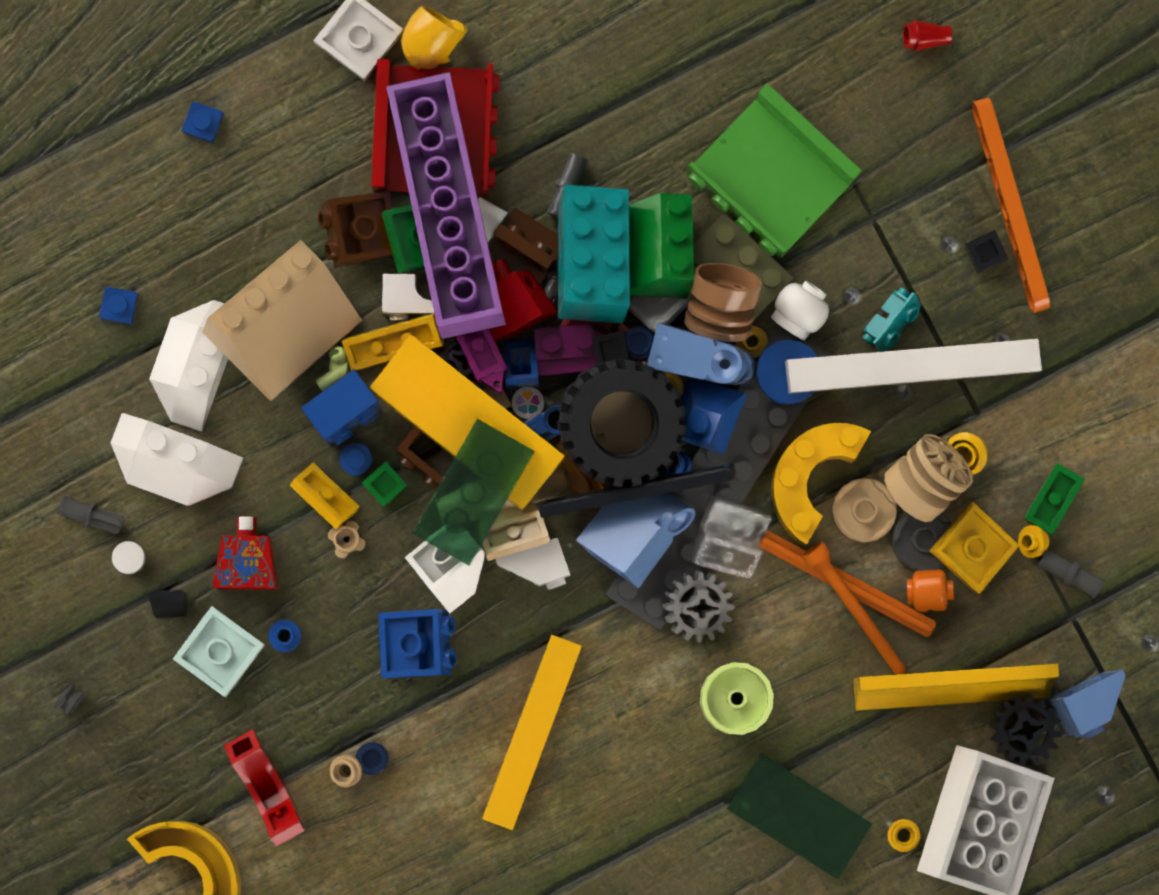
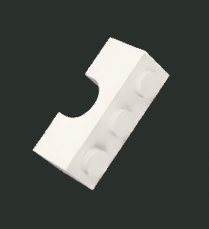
(401, 298)

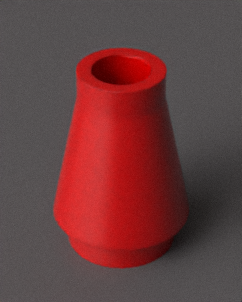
(925, 35)

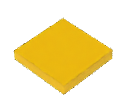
(974, 548)

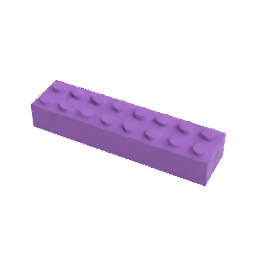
(445, 206)

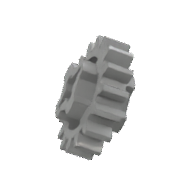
(698, 593)

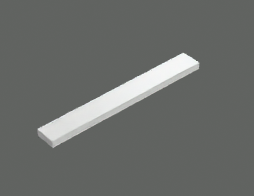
(913, 365)

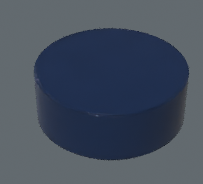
(372, 758)

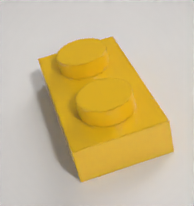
(324, 496)

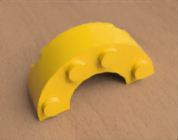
(794, 467)
(198, 846)

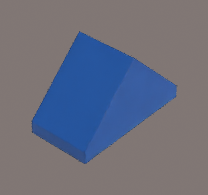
(520, 363)

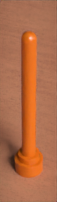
(819, 558)

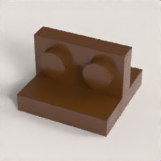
(525, 245)

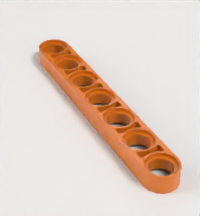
(1010, 205)

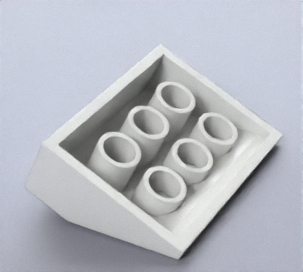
(985, 823)

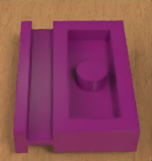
(564, 349)

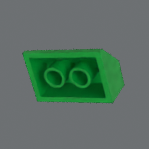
(661, 246)

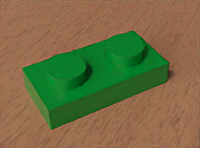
(1054, 498)

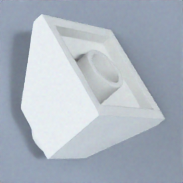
(446, 576)

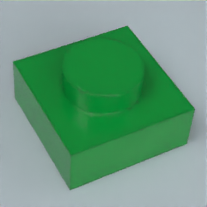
(384, 484)

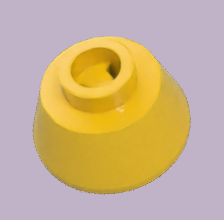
(972, 450)

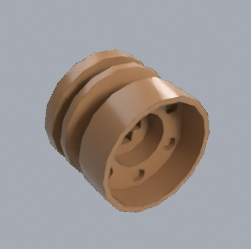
(723, 302)

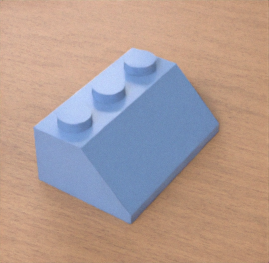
(1088, 704)

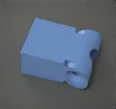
(699, 357)
(635, 534)

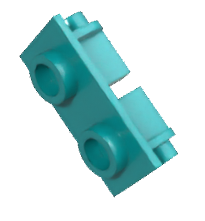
(902, 310)

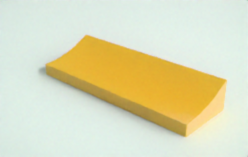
(448, 405)
(954, 687)

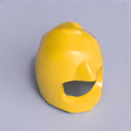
(430, 38)

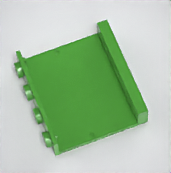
(773, 172)

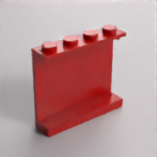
(474, 100)

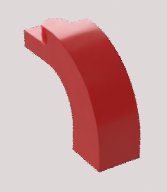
(266, 787)

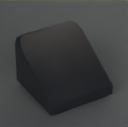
(168, 603)

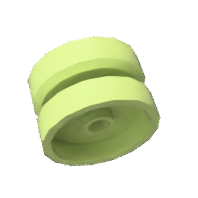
(717, 704)

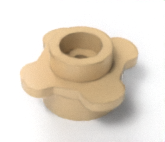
(342, 547)

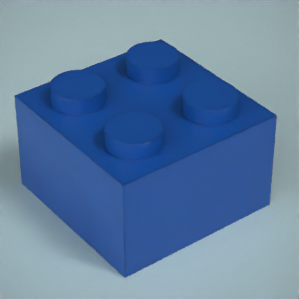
(342, 408)

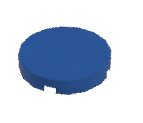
(772, 371)

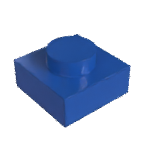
(202, 122)
(118, 305)

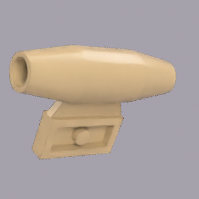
(523, 529)

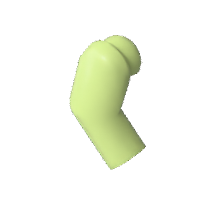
(338, 368)

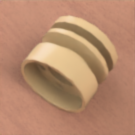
(928, 478)

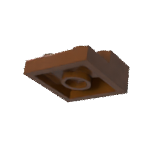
(355, 228)

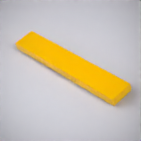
(531, 732)

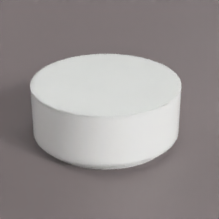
(128, 557)

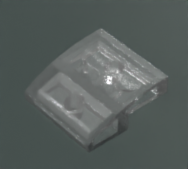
(730, 537)

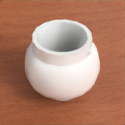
(801, 309)

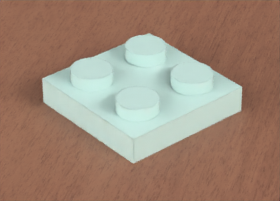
(218, 651)

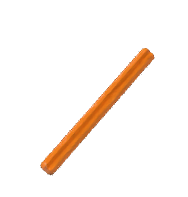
(862, 591)

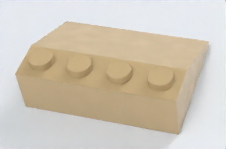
(283, 320)

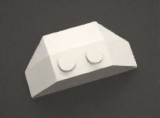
(188, 368)
(172, 462)

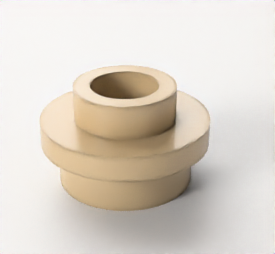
(338, 775)

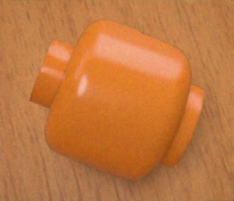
(930, 590)

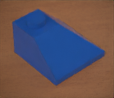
(710, 413)

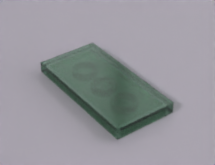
(473, 492)
(799, 816)

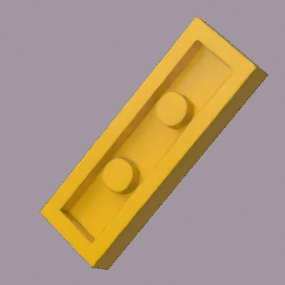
(383, 343)

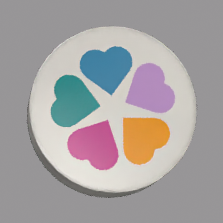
(527, 403)

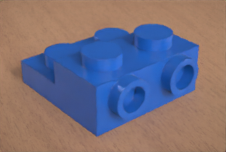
(416, 643)

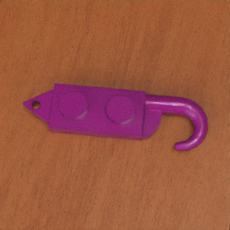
(483, 358)

